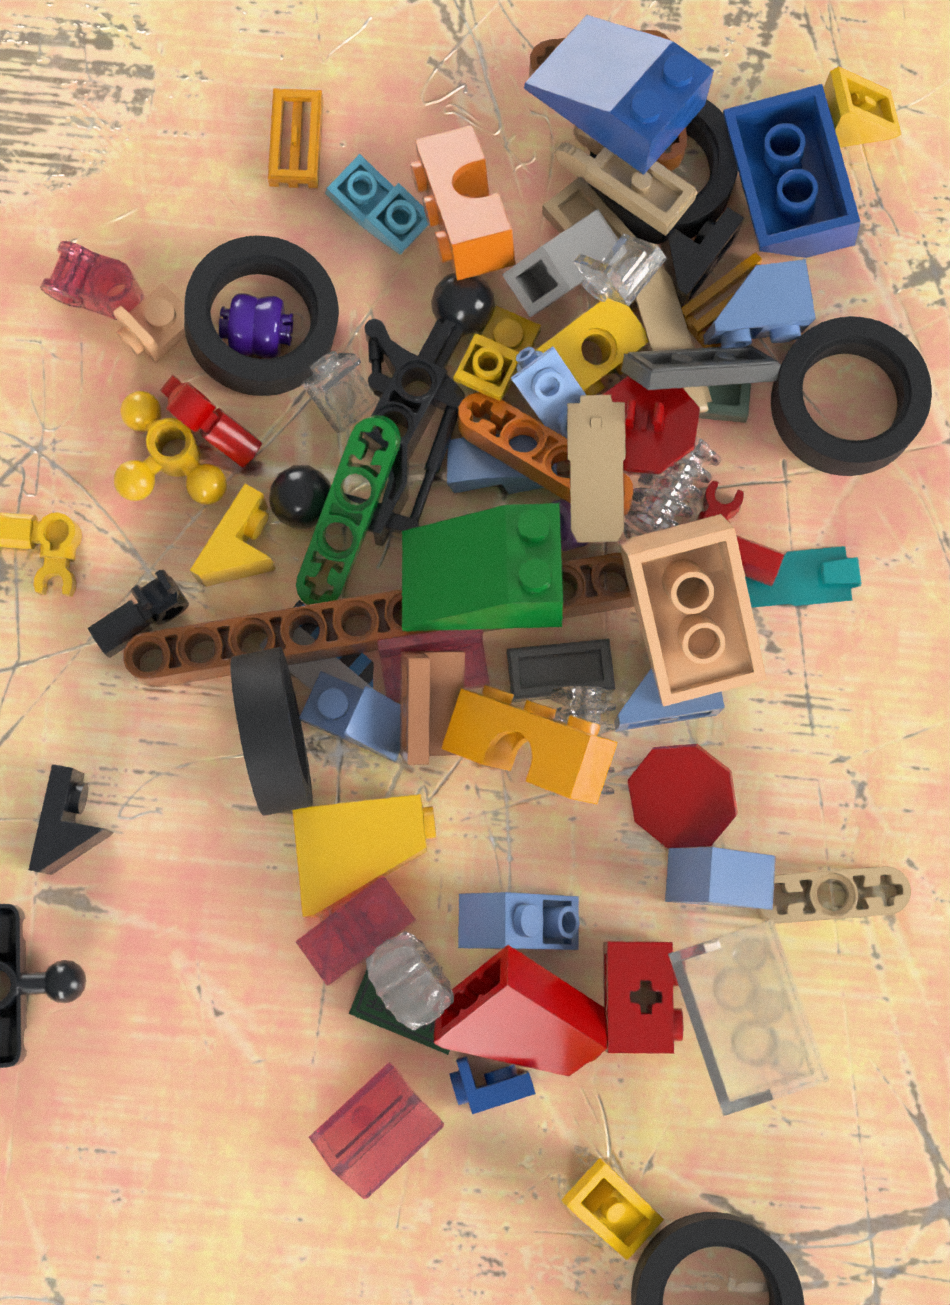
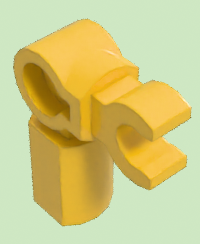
(58, 541)

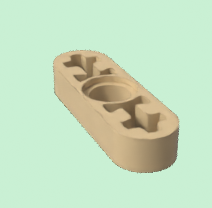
(868, 878)

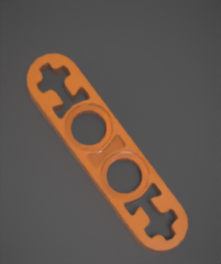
(511, 423)

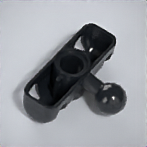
(61, 982)

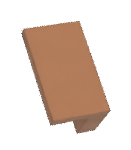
(427, 701)

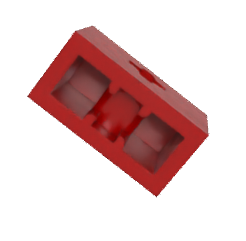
(625, 1024)

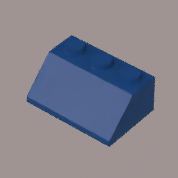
(793, 174)

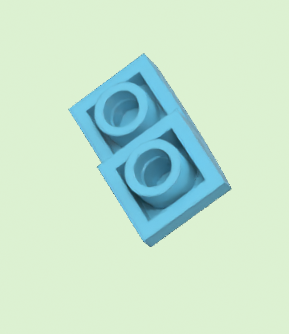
(377, 205)

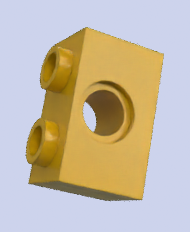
(612, 329)

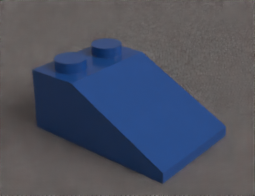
(623, 88)

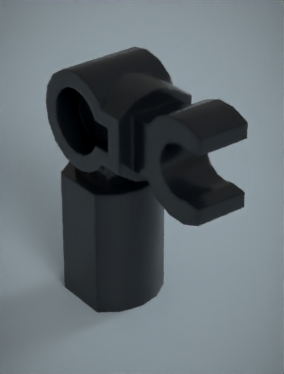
(157, 602)

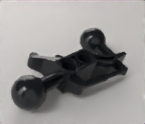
(460, 310)

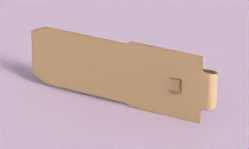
(666, 324)
(596, 468)

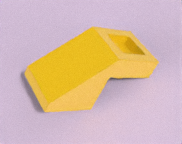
(492, 356)

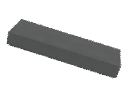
(700, 367)

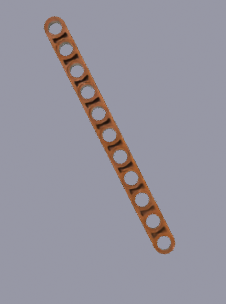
(330, 618)

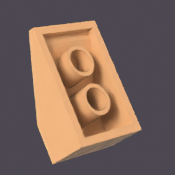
(693, 609)

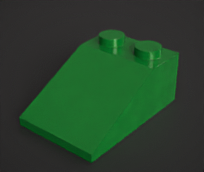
(484, 571)

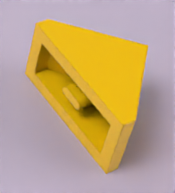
(860, 109)

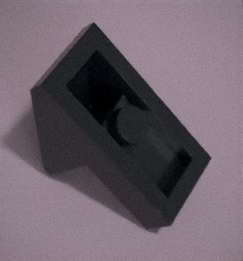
(693, 261)
(57, 836)

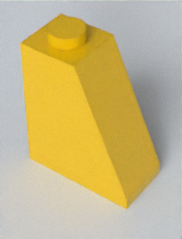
(355, 844)

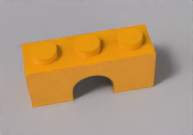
(565, 756)

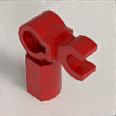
(216, 426)
(758, 560)

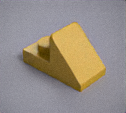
(226, 552)
(612, 1209)

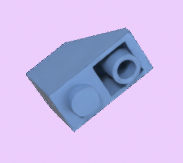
(769, 303)
(518, 921)

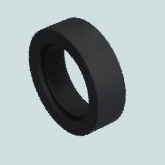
(711, 134)
(264, 257)
(879, 344)
(271, 731)
(713, 1230)

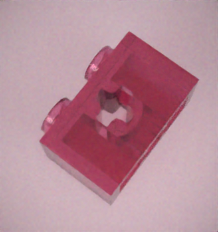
(355, 931)

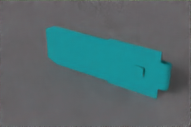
(809, 579)

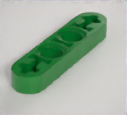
(352, 514)

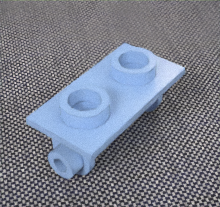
(547, 386)

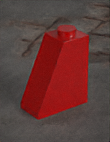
(522, 1017)

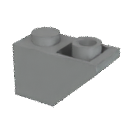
(550, 269)

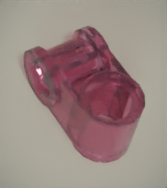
(85, 278)

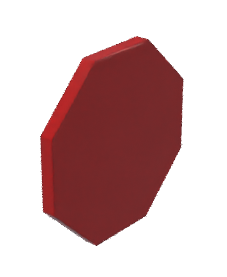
(658, 425)
(682, 796)

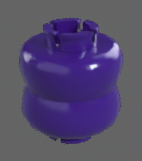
(256, 325)

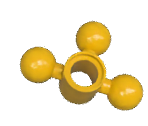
(136, 479)

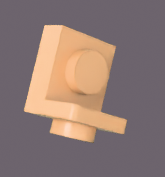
(153, 324)

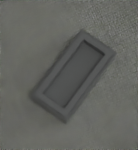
(542, 668)

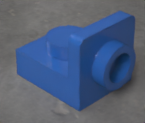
(501, 1086)

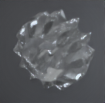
(409, 980)

